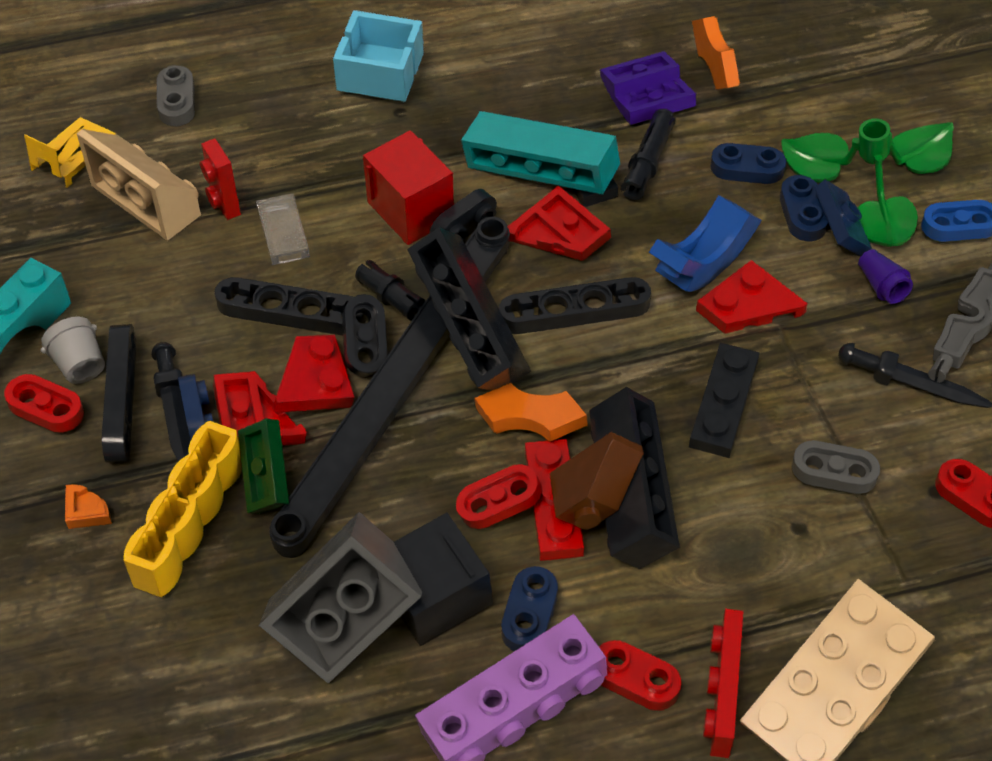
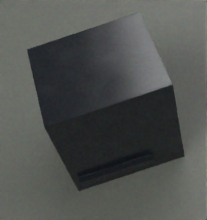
(450, 577)

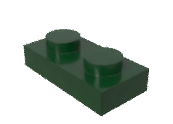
(263, 466)

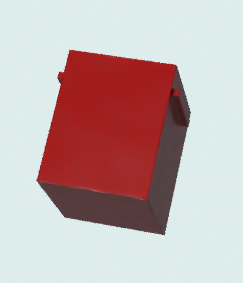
(407, 185)

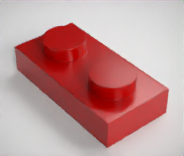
(219, 174)

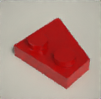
(560, 227)
(748, 299)
(314, 377)
(245, 400)

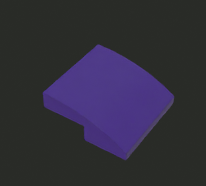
(647, 85)

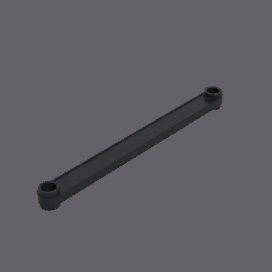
(376, 408)

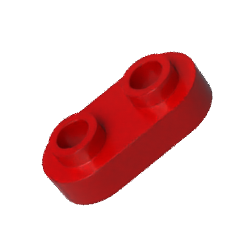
(47, 404)
(970, 494)
(499, 496)
(634, 675)

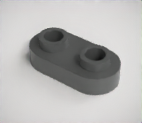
(175, 95)
(835, 466)

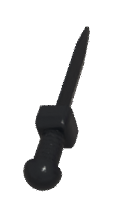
(888, 368)
(168, 389)

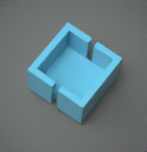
(378, 55)

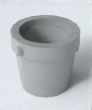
(74, 349)

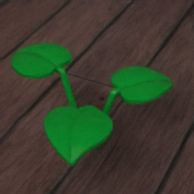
(921, 149)

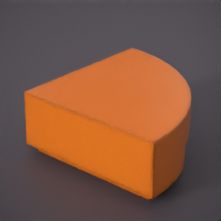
(84, 508)

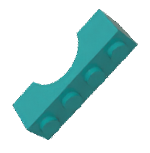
(31, 298)

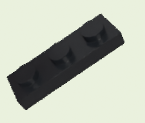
(724, 400)

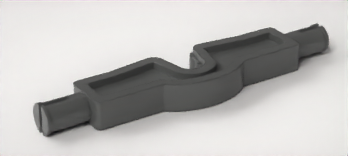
(962, 330)

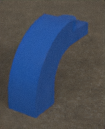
(709, 248)

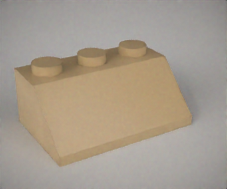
(139, 183)

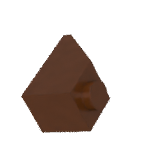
(595, 481)

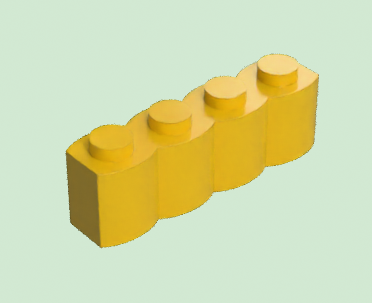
(179, 513)

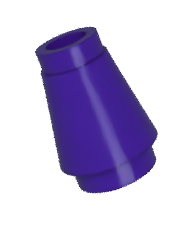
(886, 277)

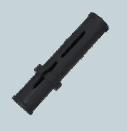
(644, 163)

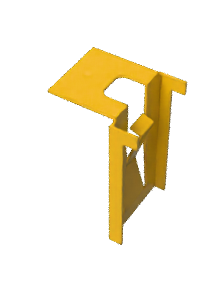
(69, 165)

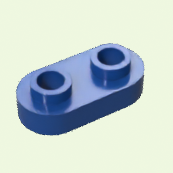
(958, 220)

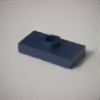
(843, 218)

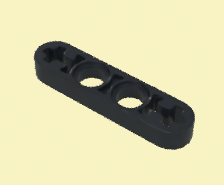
(573, 300)
(288, 311)
(119, 393)

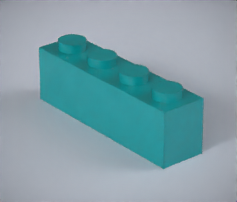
(541, 152)

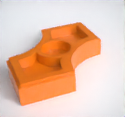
(716, 52)
(544, 414)

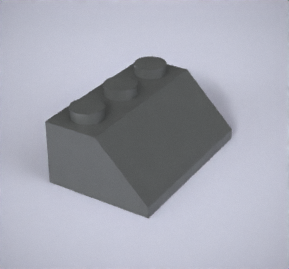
(341, 598)

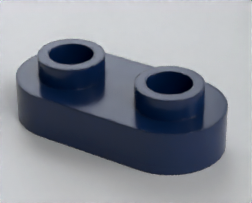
(748, 163)
(799, 204)
(194, 396)
(529, 605)

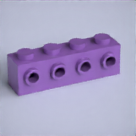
(514, 694)

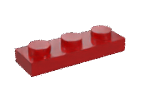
(554, 536)
(723, 683)

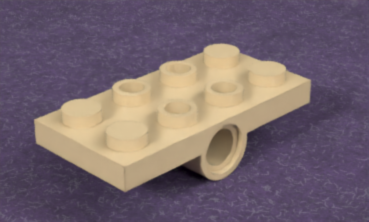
(838, 678)

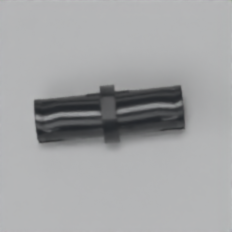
(389, 289)

